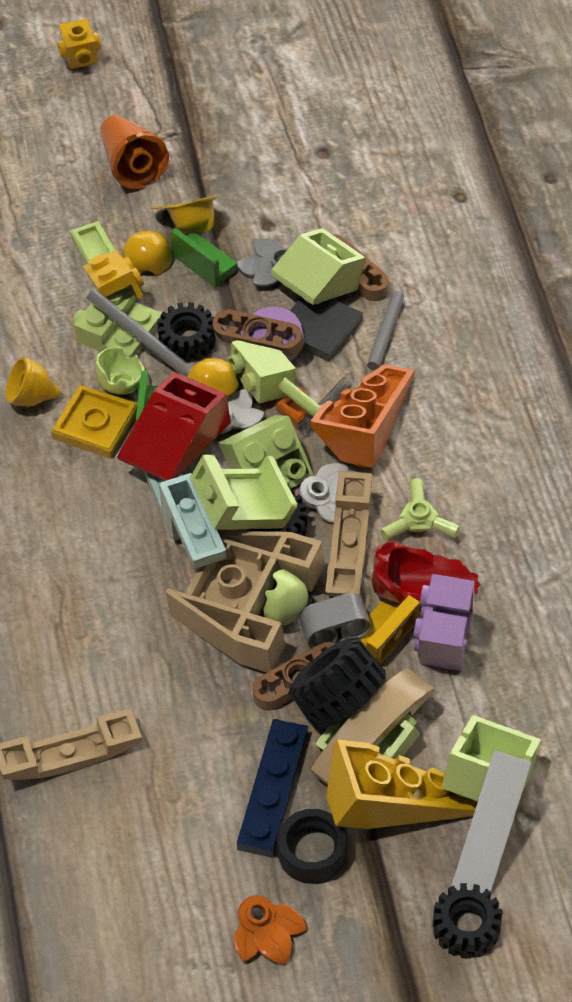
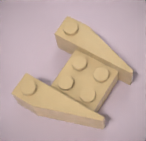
(230, 593)

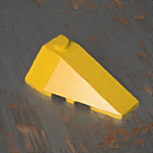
(383, 791)

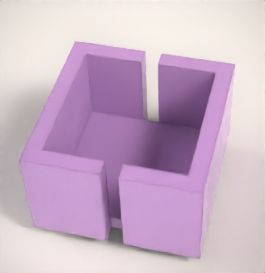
(444, 622)

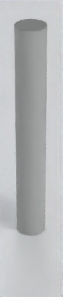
(385, 330)

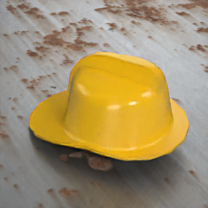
(192, 216)

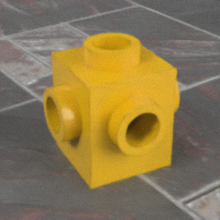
(78, 43)

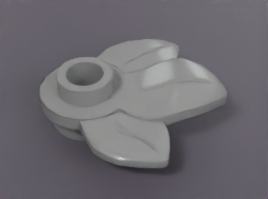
(260, 265)

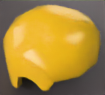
(148, 252)
(215, 374)

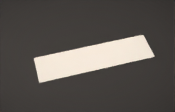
(491, 821)

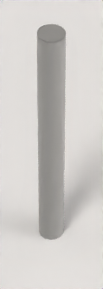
(138, 332)

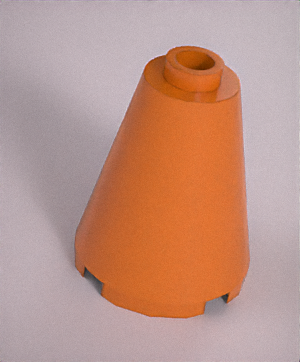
(133, 152)

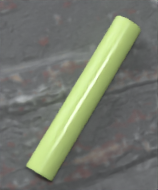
(298, 397)

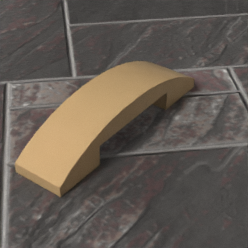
(349, 533)
(378, 716)
(71, 750)

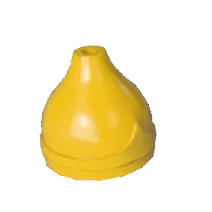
(29, 384)

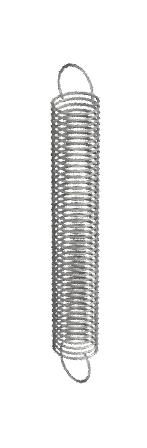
(335, 392)

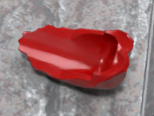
(405, 570)

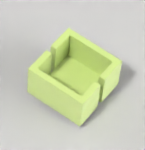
(473, 752)

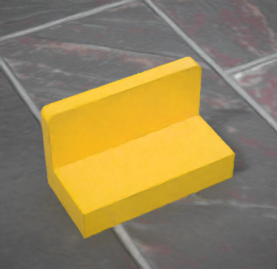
(390, 626)

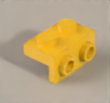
(112, 273)

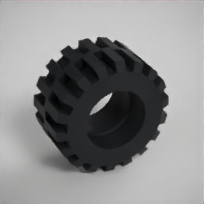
(337, 683)

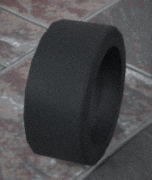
(311, 871)

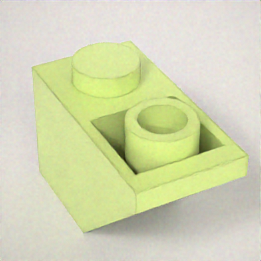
(260, 369)

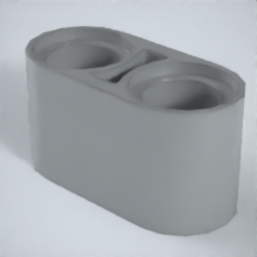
(335, 620)

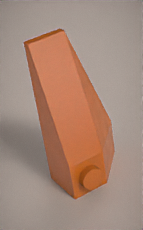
(363, 418)

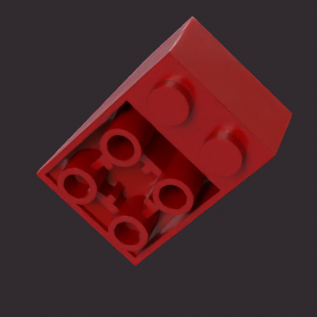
(175, 427)

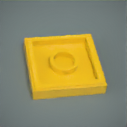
(94, 421)

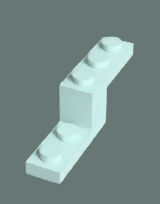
(187, 519)

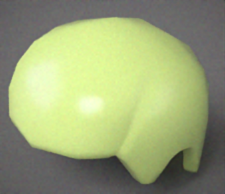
(118, 372)
(287, 599)

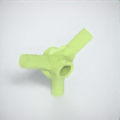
(419, 516)

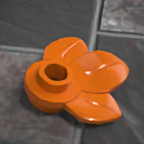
(268, 934)

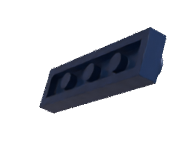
(272, 788)

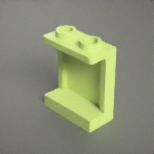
(243, 496)

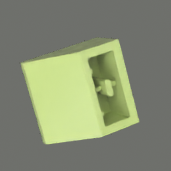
(319, 267)
(269, 438)

